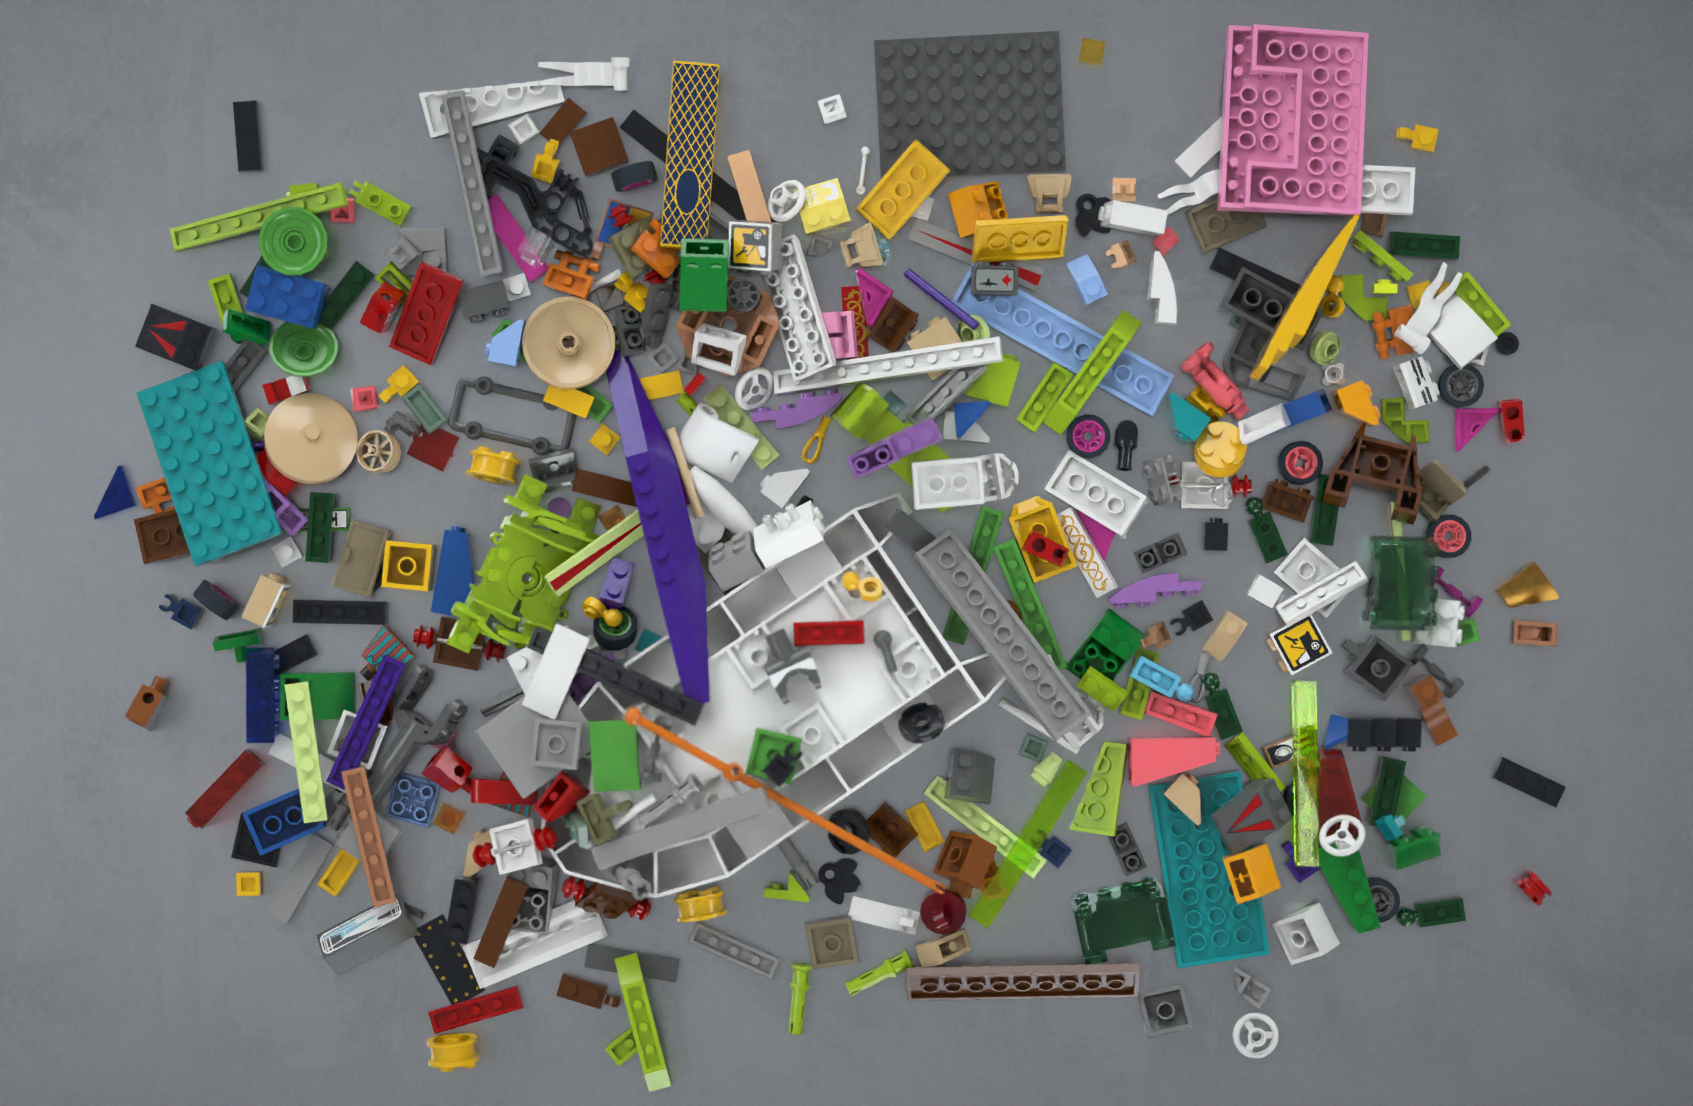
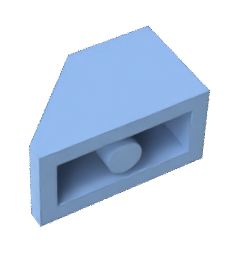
(1087, 279)
(506, 345)

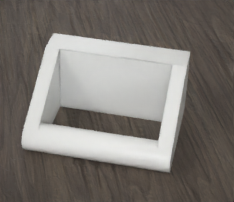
(720, 338)
(1263, 424)

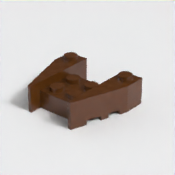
(1380, 467)

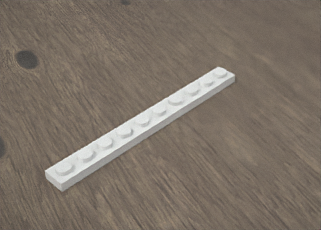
(894, 365)

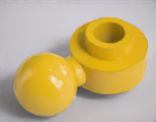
(1334, 287)
(852, 581)
(595, 609)

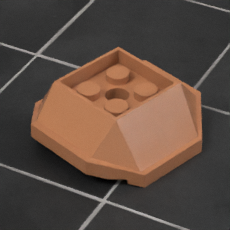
(758, 325)

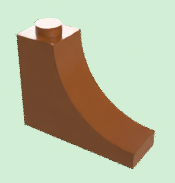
(1430, 706)

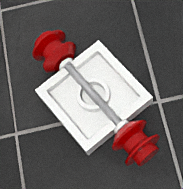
(1198, 486)
(515, 846)

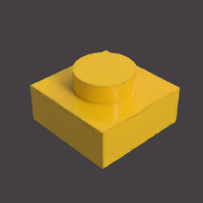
(604, 439)
(248, 883)

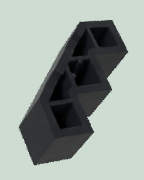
(1384, 733)

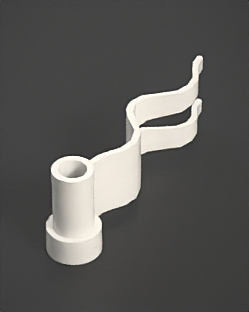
(591, 73)
(1203, 188)
(1427, 313)

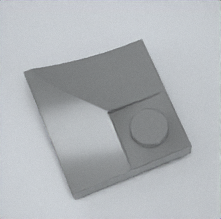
(430, 245)

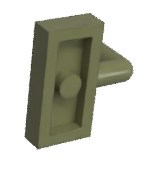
(598, 817)

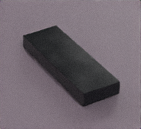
(247, 136)

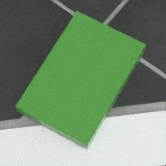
(614, 756)

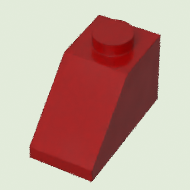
(276, 478)
(561, 797)

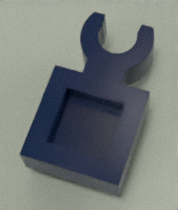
(184, 611)
(1055, 851)

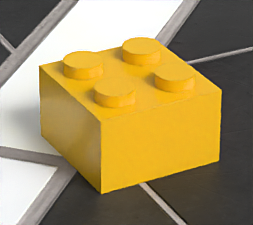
(408, 565)

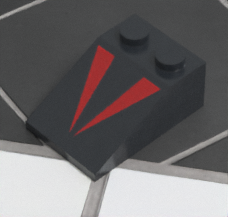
(175, 337)

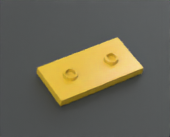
(903, 189)
(1019, 239)

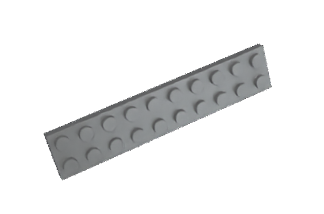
(1002, 635)

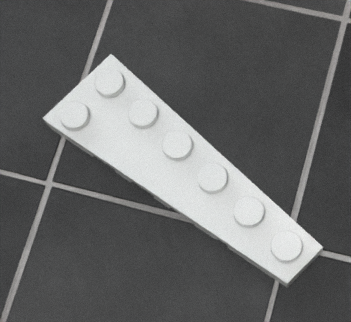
(491, 103)

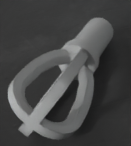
(1202, 670)

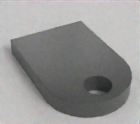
(1244, 352)

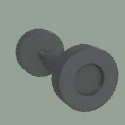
(1453, 687)
(654, 754)

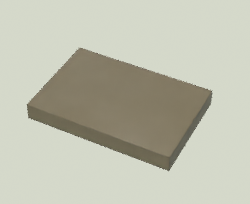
(1219, 228)

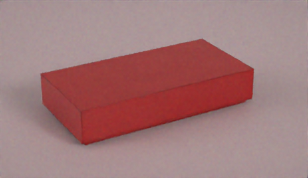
(695, 384)

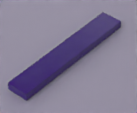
(367, 719)

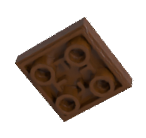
(599, 146)

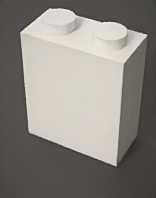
(1133, 218)

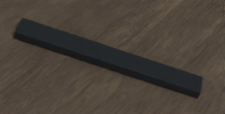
(656, 142)
(628, 681)

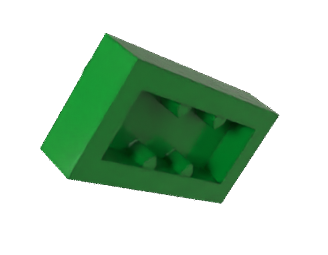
(246, 327)
(238, 642)

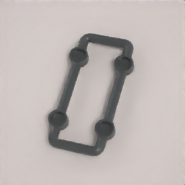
(474, 430)

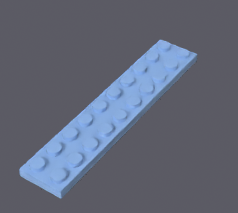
(1066, 343)

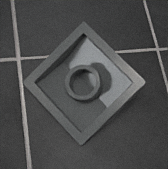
(1165, 1011)

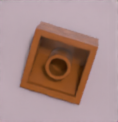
(965, 859)

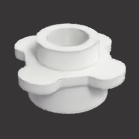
(1338, 378)

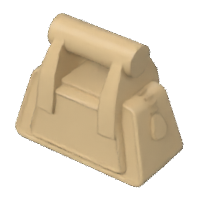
(1049, 186)
(866, 248)

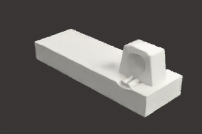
(884, 915)

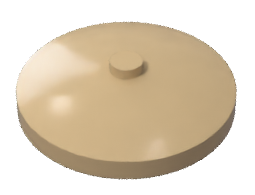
(568, 342)
(310, 438)

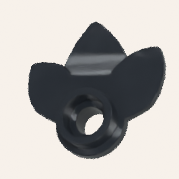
(1088, 219)
(843, 879)

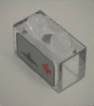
(535, 247)

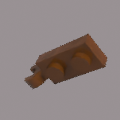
(586, 992)

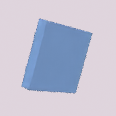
(413, 799)

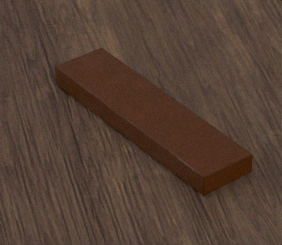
(501, 921)

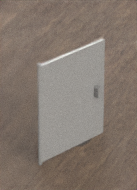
(511, 739)

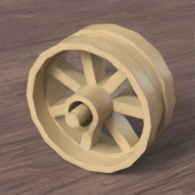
(379, 451)

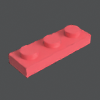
(1181, 713)

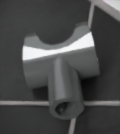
(788, 663)

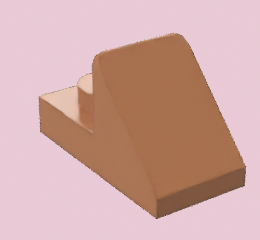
(1535, 633)

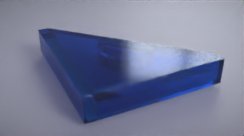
(117, 496)

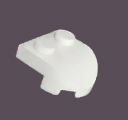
(999, 476)
(1089, 726)

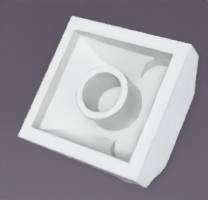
(342, 731)

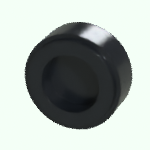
(1506, 343)

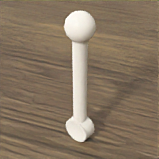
(861, 189)

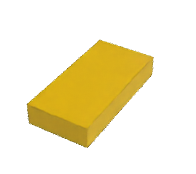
(662, 385)
(569, 400)
(924, 824)
(338, 873)

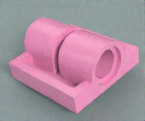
(841, 333)

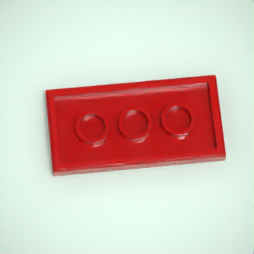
(426, 313)

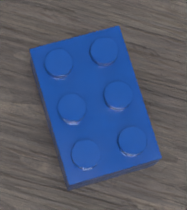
(286, 297)
(279, 822)

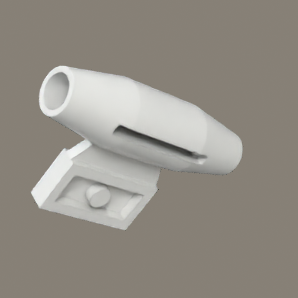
(719, 509)

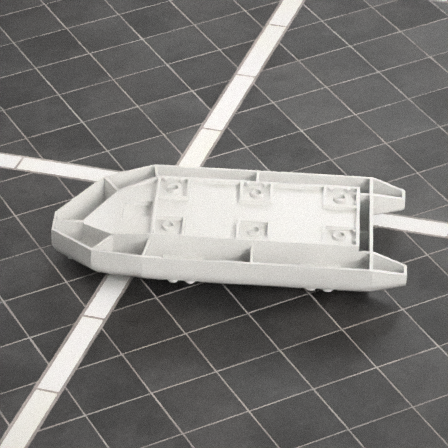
(844, 726)

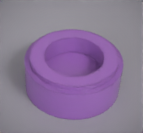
(559, 506)

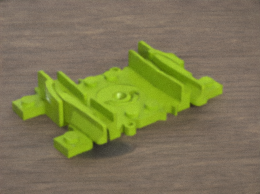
(518, 552)

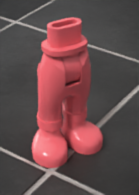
(1215, 381)

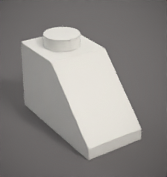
(973, 434)
(783, 485)

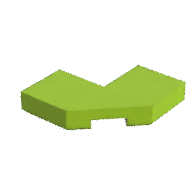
(1354, 297)
(1394, 419)

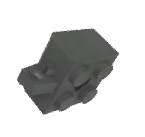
(1363, 670)

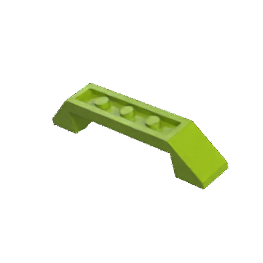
(1092, 372)
(642, 1022)

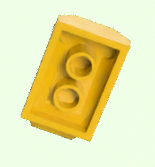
(1040, 517)

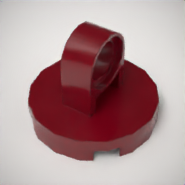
(943, 912)

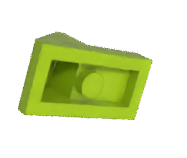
(794, 892)

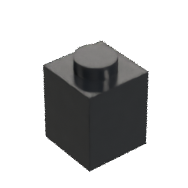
(1215, 535)

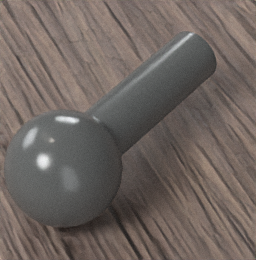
(883, 640)

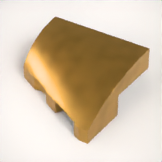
(1527, 588)

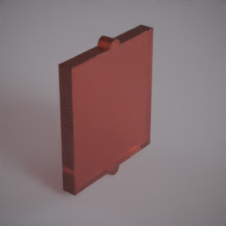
(433, 448)

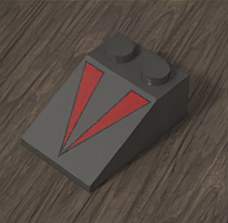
(1251, 815)

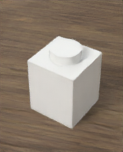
(1265, 591)

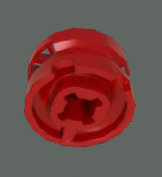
(1534, 888)

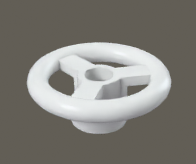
(783, 199)
(750, 387)
(1346, 845)
(1247, 1051)

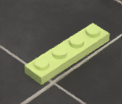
(732, 414)

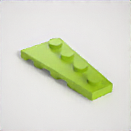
(1102, 799)

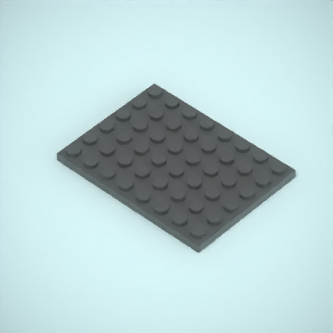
(973, 101)

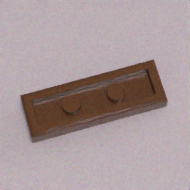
(604, 487)

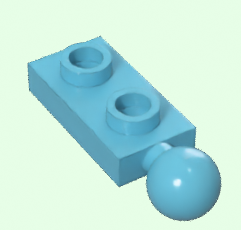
(1161, 679)

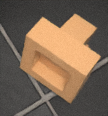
(1124, 189)
(1123, 254)

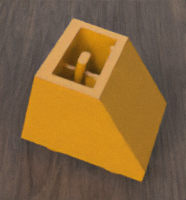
(976, 204)
(1355, 403)
(1251, 873)

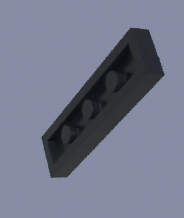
(1231, 264)
(339, 612)

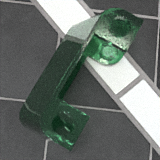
(1404, 583)
(1122, 918)

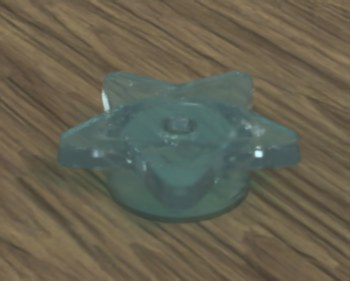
(883, 246)

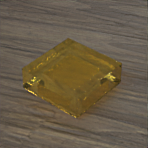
(1091, 51)

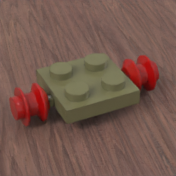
(625, 240)

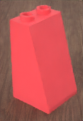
(1164, 756)

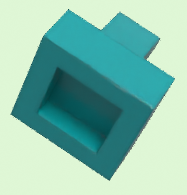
(1390, 826)

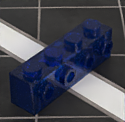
(260, 695)

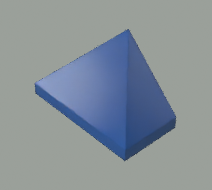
(967, 414)
(1336, 731)

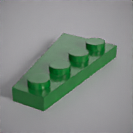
(1351, 887)

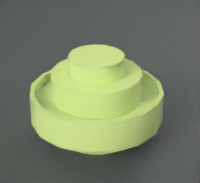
(967, 334)
(1325, 347)

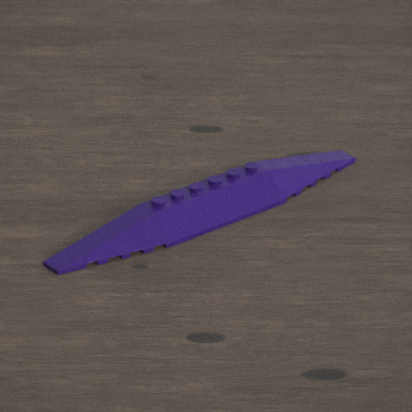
(664, 526)

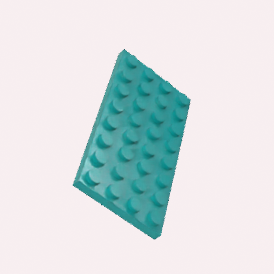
(209, 463)
(1198, 891)

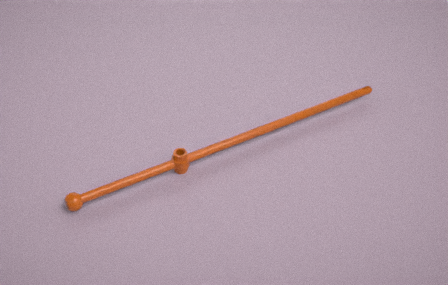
(634, 716)

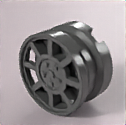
(743, 295)

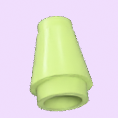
(1046, 770)

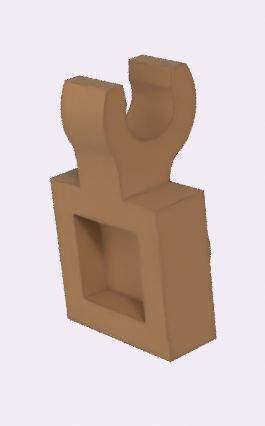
(1157, 636)

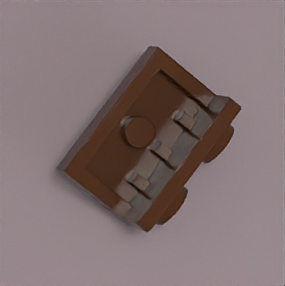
(893, 325)
(1287, 501)
(890, 830)

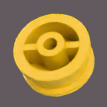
(1219, 450)
(493, 466)
(700, 905)
(453, 1051)

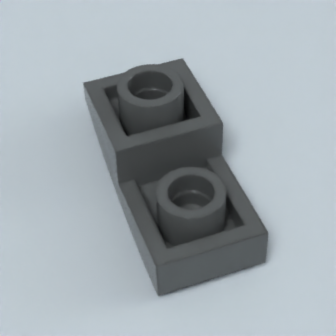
(627, 327)
(1160, 553)
(1127, 850)

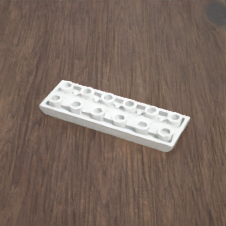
(799, 313)
(568, 931)

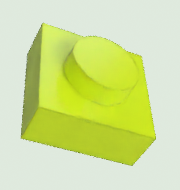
(1384, 287)

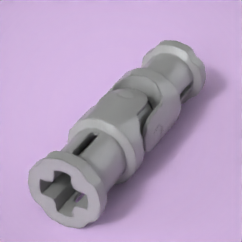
(631, 879)

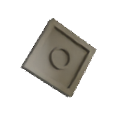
(832, 942)

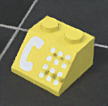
(823, 207)

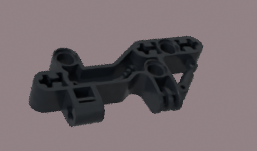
(498, 171)

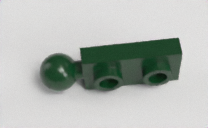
(1265, 531)
(1221, 704)
(1433, 913)

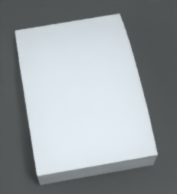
(1162, 291)
(1460, 332)

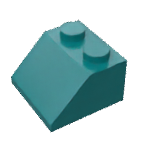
(1185, 419)

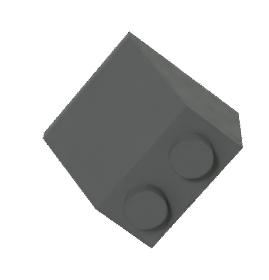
(969, 776)

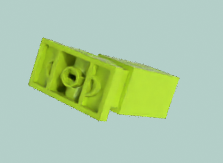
(867, 416)

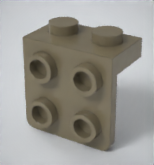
(1438, 489)

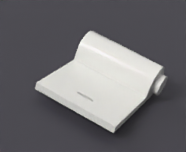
(713, 443)

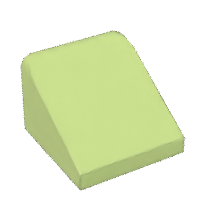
(256, 424)

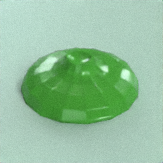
(293, 241)
(303, 349)

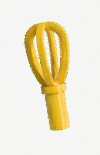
(820, 434)

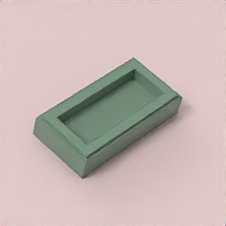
(424, 409)

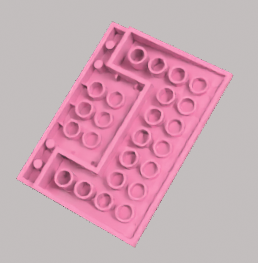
(1293, 120)

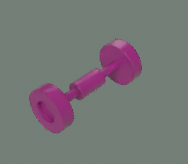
(1472, 605)

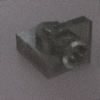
(404, 423)

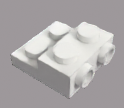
(1447, 629)

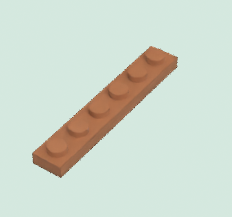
(368, 836)

